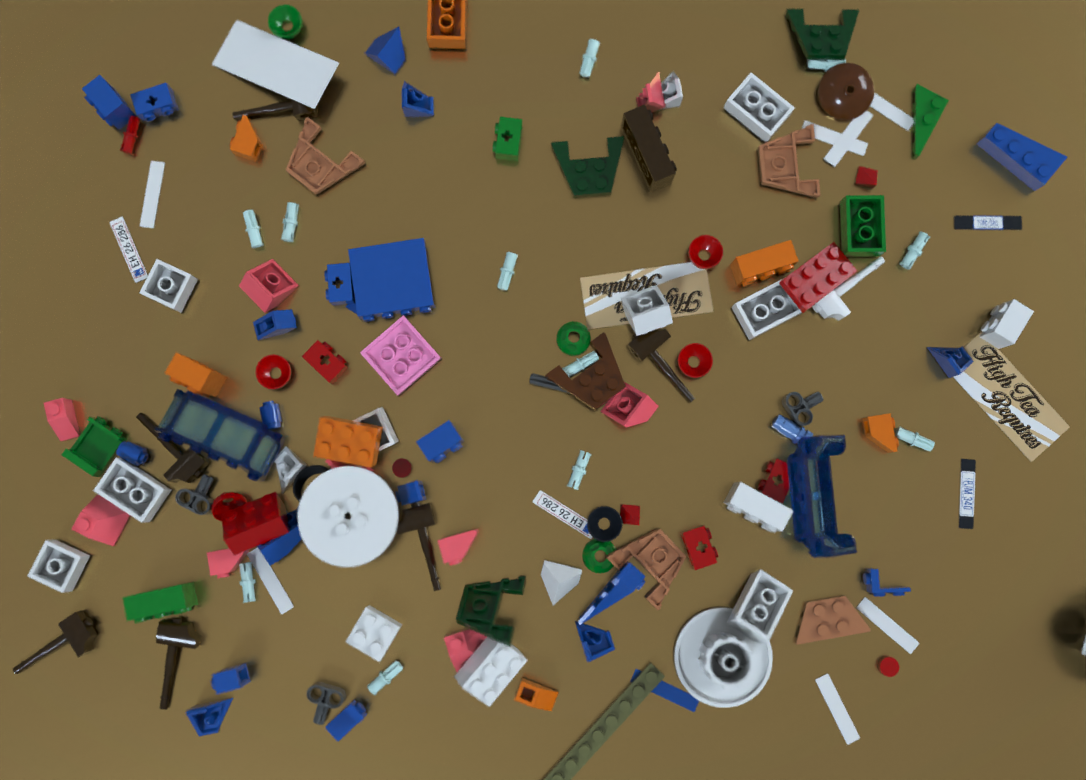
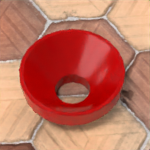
(709, 244)
(699, 351)
(264, 369)
(220, 507)

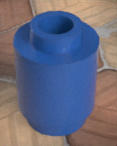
(271, 415)
(132, 453)

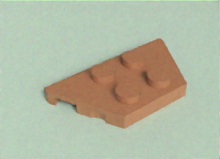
(829, 619)

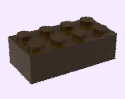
(648, 148)

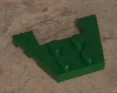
(823, 41)
(589, 175)
(481, 606)

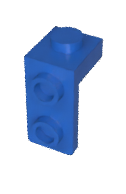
(872, 583)
(346, 720)

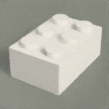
(758, 107)
(765, 310)
(132, 490)
(757, 507)
(759, 607)
(490, 670)

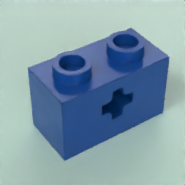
(154, 102)
(345, 293)
(230, 678)

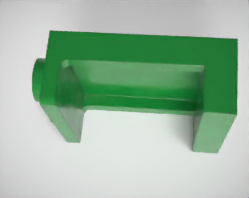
(95, 447)

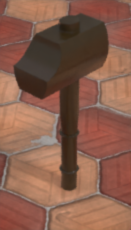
(299, 110)
(646, 345)
(188, 464)
(419, 518)
(76, 630)
(174, 634)

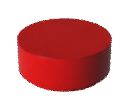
(402, 468)
(888, 666)

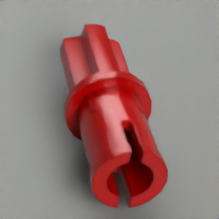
(130, 135)

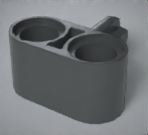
(802, 406)
(197, 497)
(325, 701)

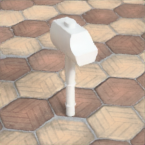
(831, 305)

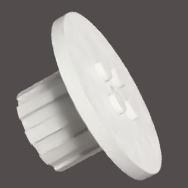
(326, 516)
(719, 661)

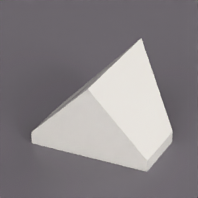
(672, 91)
(288, 467)
(559, 579)

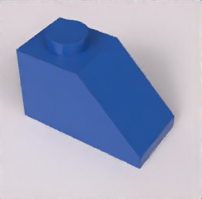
(274, 324)
(410, 493)

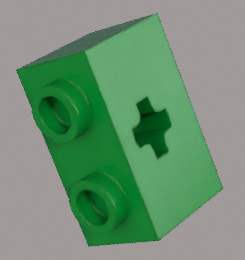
(508, 149)

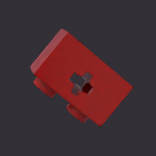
(315, 357)
(767, 487)
(697, 558)

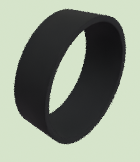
(303, 476)

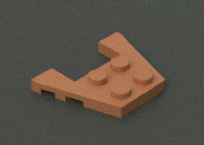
(780, 165)
(315, 168)
(657, 556)

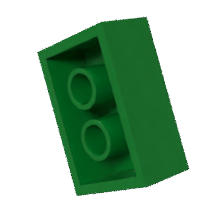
(863, 225)
(160, 602)

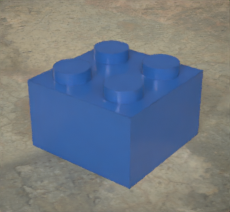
(107, 102)
(440, 442)

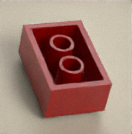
(254, 523)

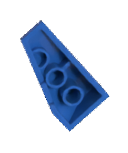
(281, 546)
(618, 587)

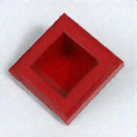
(866, 177)
(630, 514)

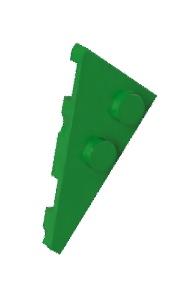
(927, 111)

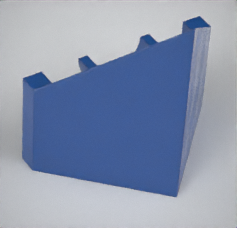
(388, 50)
(415, 102)
(951, 360)
(594, 641)
(208, 716)

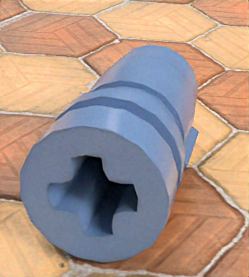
(790, 429)

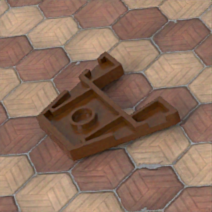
(596, 383)

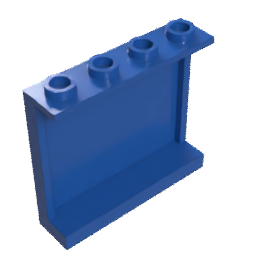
(391, 279)

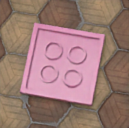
(400, 355)

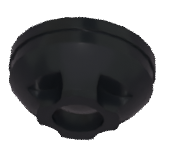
(615, 524)

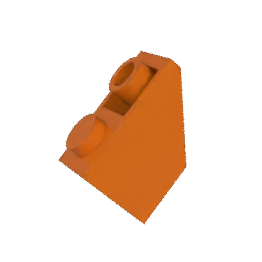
(246, 141)
(881, 431)
(535, 695)

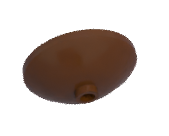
(834, 95)

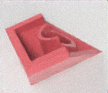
(652, 95)

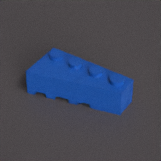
(1021, 155)

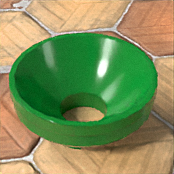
(283, 14)
(569, 347)
(589, 556)

